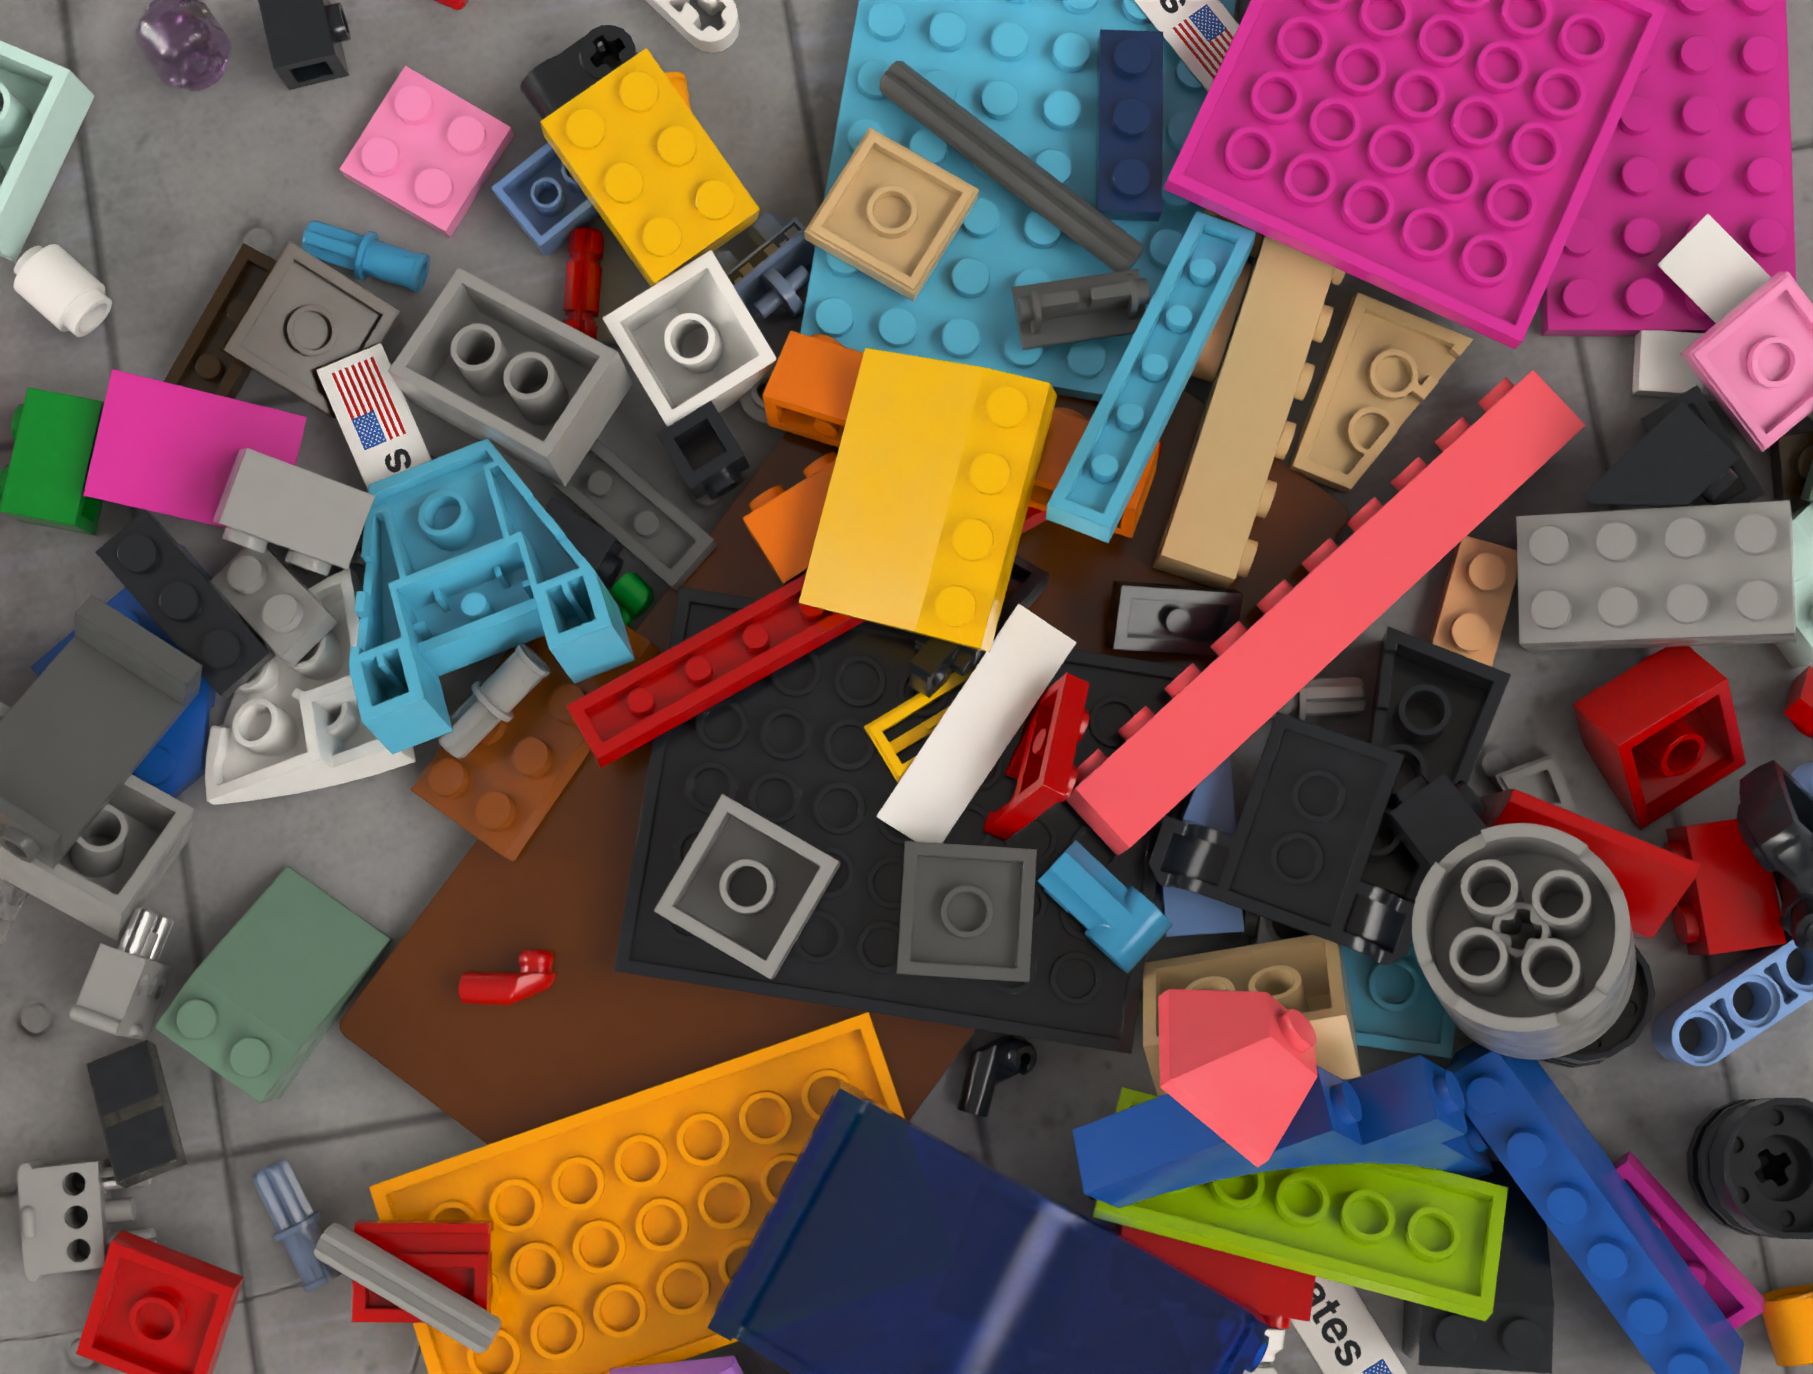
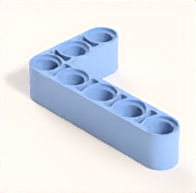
(1712, 1002)

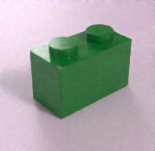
(52, 462)

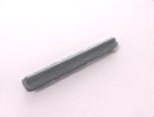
(1010, 167)

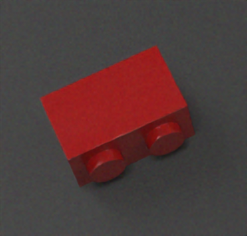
(1732, 897)

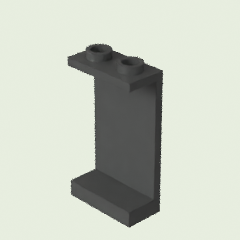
(86, 729)

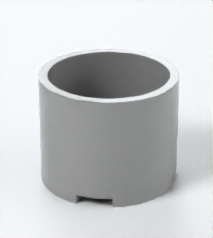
(1559, 987)

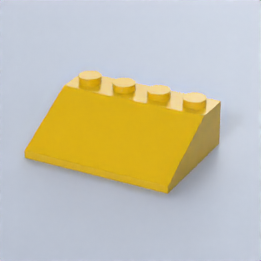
(929, 496)

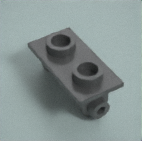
(1080, 308)

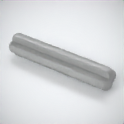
(407, 1288)

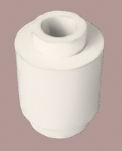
(61, 289)

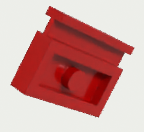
(445, 1250)

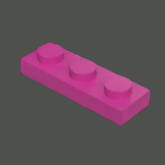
(1711, 1267)

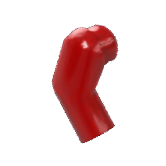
(509, 987)

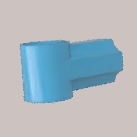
(1115, 915)

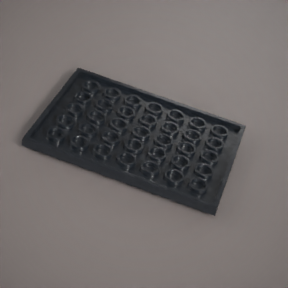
(805, 763)

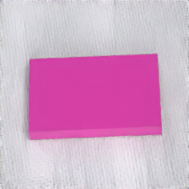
(176, 445)

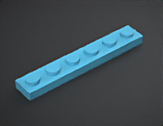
(1150, 377)

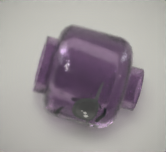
(183, 43)

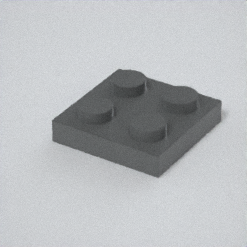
(966, 911)

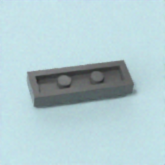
(637, 516)

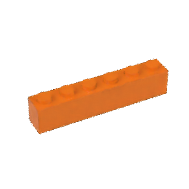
(814, 392)

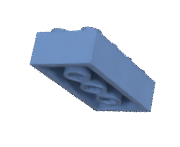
(544, 199)

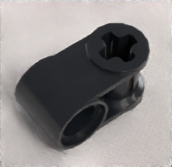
(576, 68)

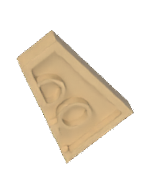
(1369, 388)

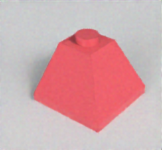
(1236, 1063)

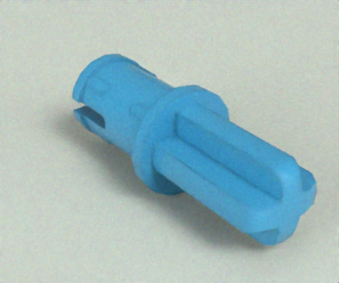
(366, 255)

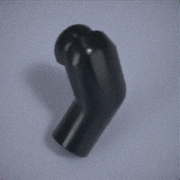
(992, 1065)

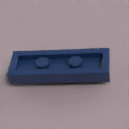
(1129, 124)

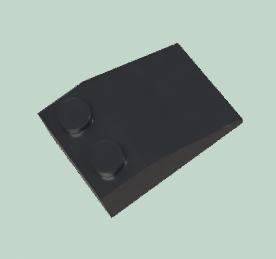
(1522, 1320)

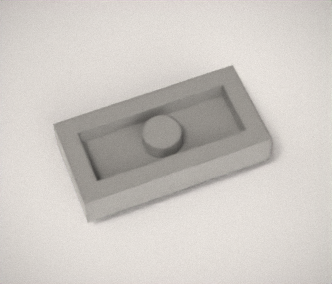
(274, 603)

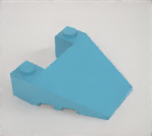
(461, 573)

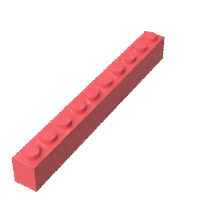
(1323, 613)

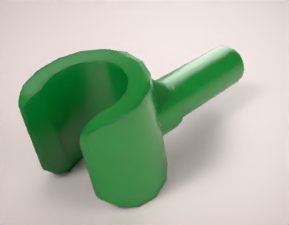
(633, 596)

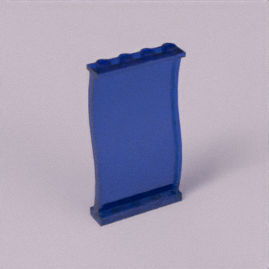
(933, 1263)

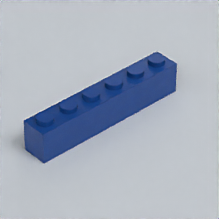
(1595, 1214)

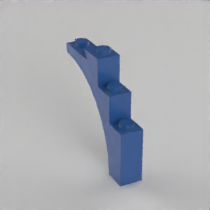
(1385, 1117)

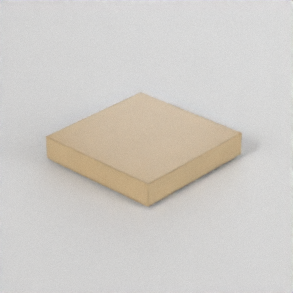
(891, 214)

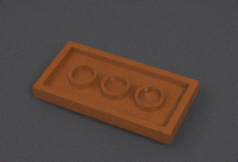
(523, 763)

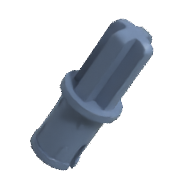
(294, 1222)

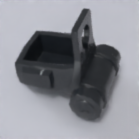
(1778, 830)

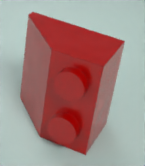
(1661, 732)

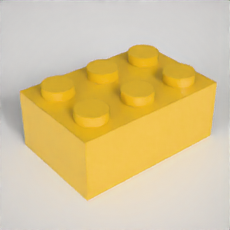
(649, 168)

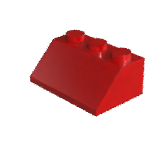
(1647, 874)

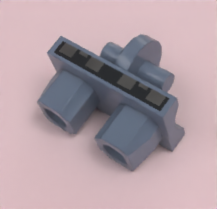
(774, 269)

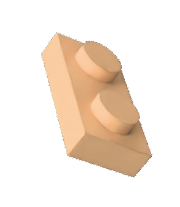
(1475, 599)

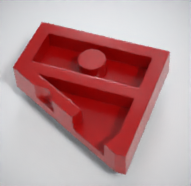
(1044, 756)

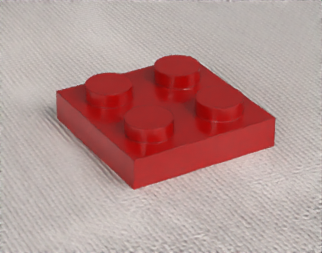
(158, 1310)

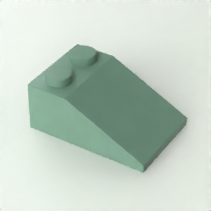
(274, 986)

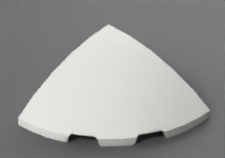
(299, 723)

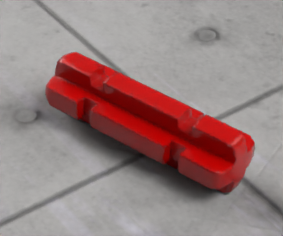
(583, 280)

